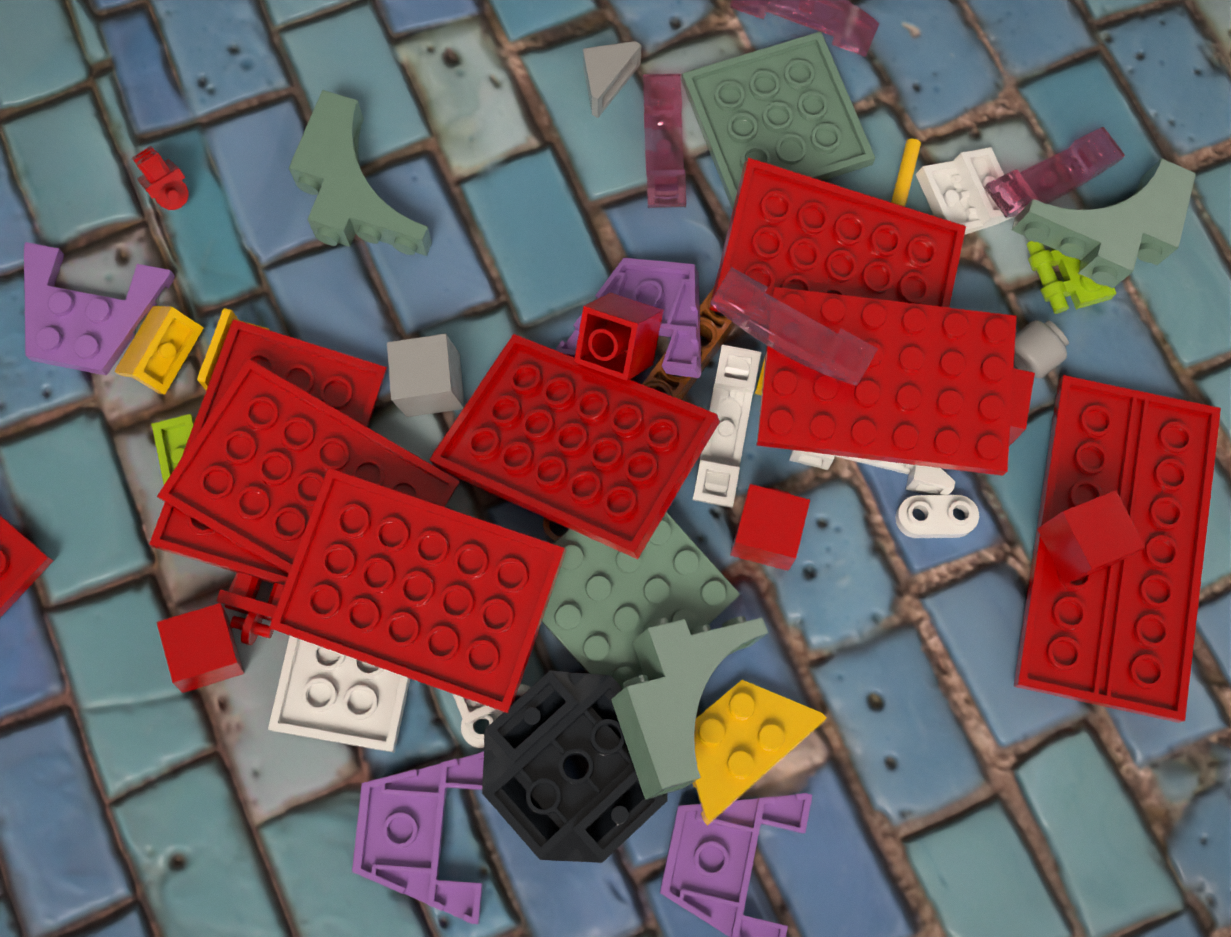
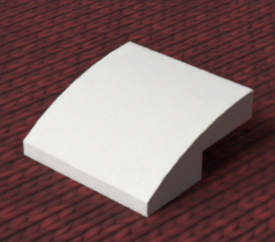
(958, 191)

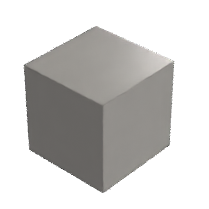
(425, 375)

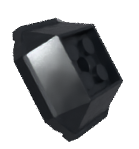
(526, 775)

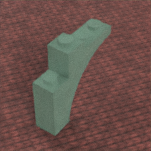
(345, 202)
(1114, 236)
(662, 705)

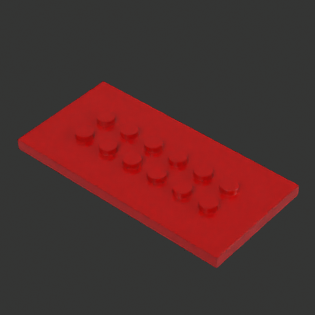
(1131, 627)

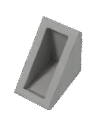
(608, 70)

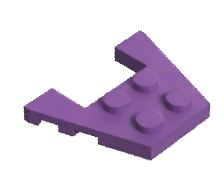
(667, 287)
(81, 327)
(403, 832)
(713, 863)

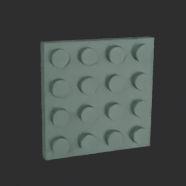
(778, 109)
(610, 596)

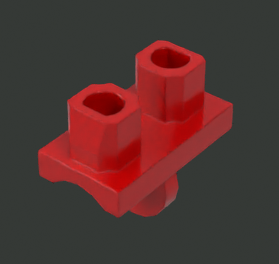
(161, 179)
(242, 599)

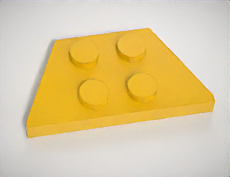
(744, 740)

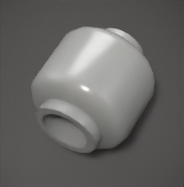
(1040, 348)

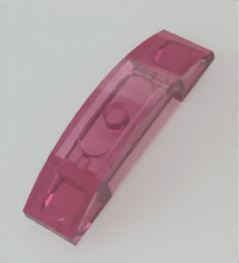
(839, 18)
(663, 141)
(1056, 175)
(791, 332)

